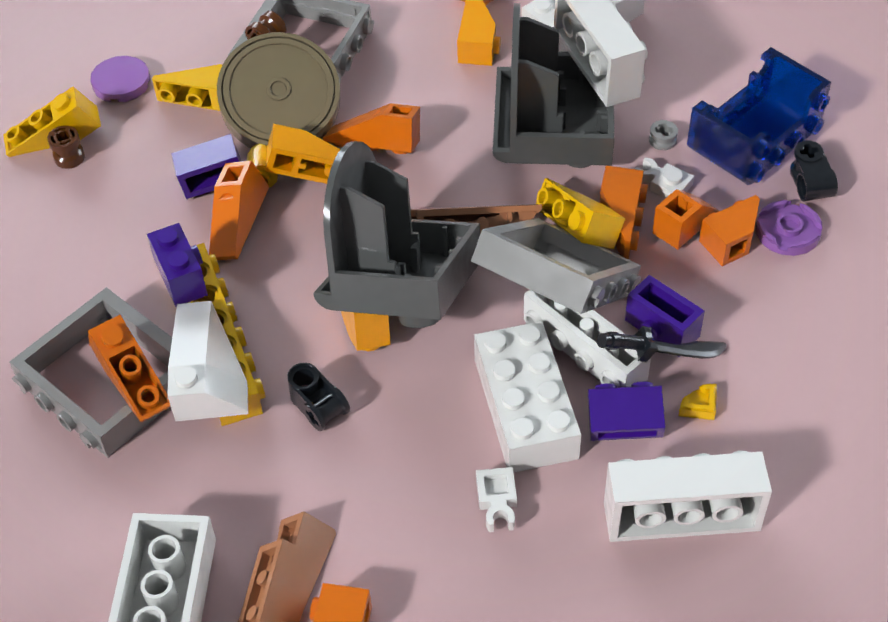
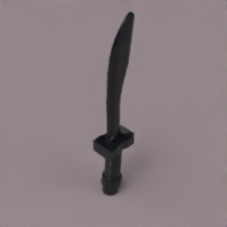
(646, 346)

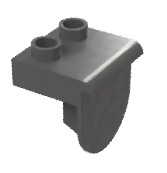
(547, 104)
(382, 256)

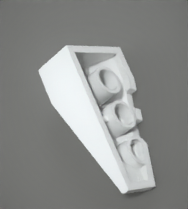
(203, 367)

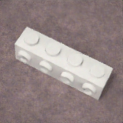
(577, 337)

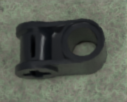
(812, 172)
(318, 400)

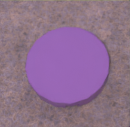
(120, 78)
(788, 228)

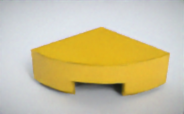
(700, 403)

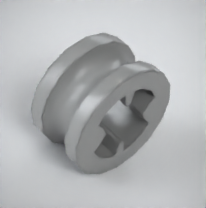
(661, 142)

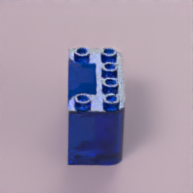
(762, 120)

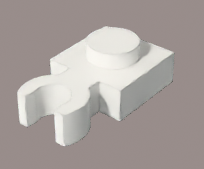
(665, 179)
(497, 494)

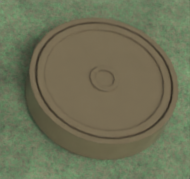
(277, 82)

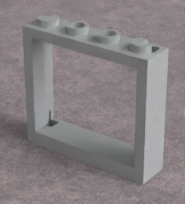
(338, 12)
(556, 264)
(65, 335)

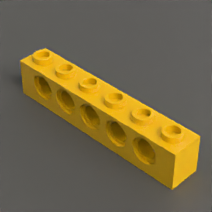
(226, 312)

